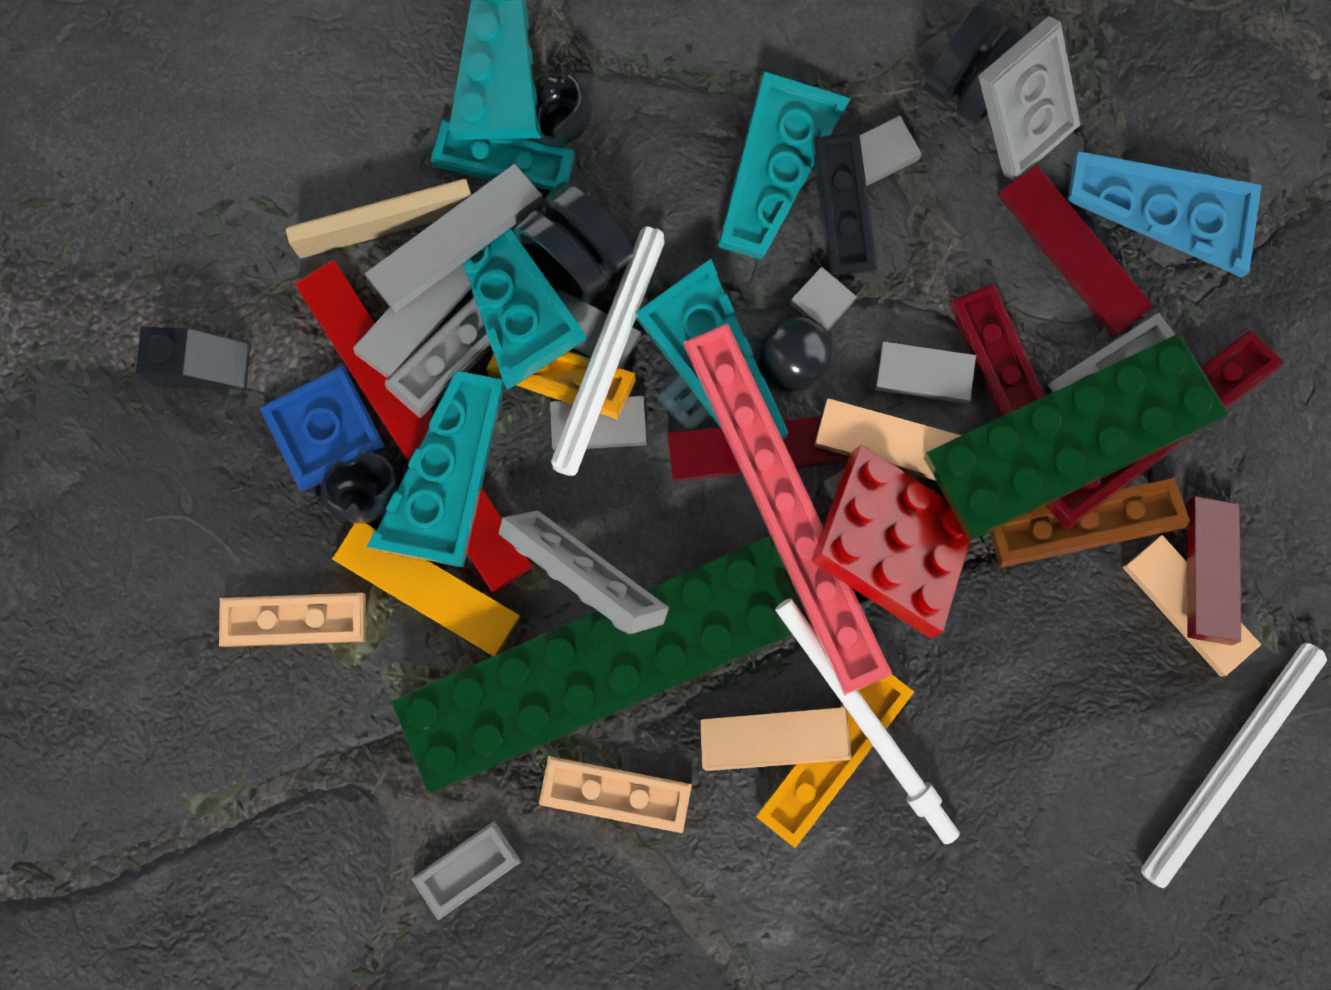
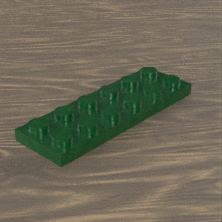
(1074, 436)

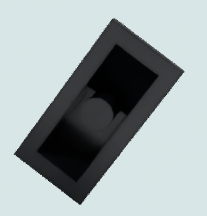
(191, 359)

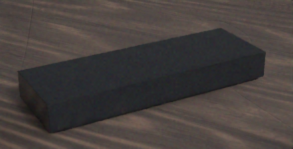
(844, 204)

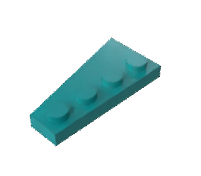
(495, 75)
(775, 160)
(519, 309)
(692, 309)
(441, 491)

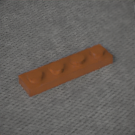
(1124, 517)

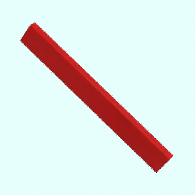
(345, 324)

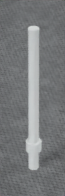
(921, 795)

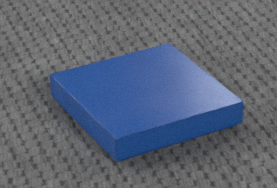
(321, 425)

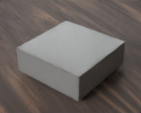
(823, 299)

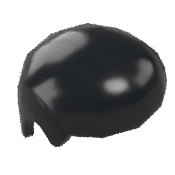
(562, 110)
(795, 354)
(358, 489)

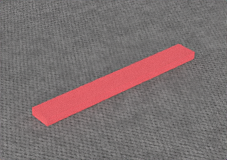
(785, 508)

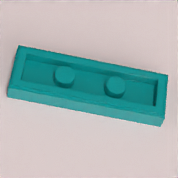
(488, 158)

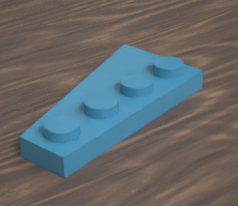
(1180, 208)

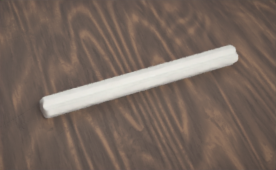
(607, 352)
(1233, 765)

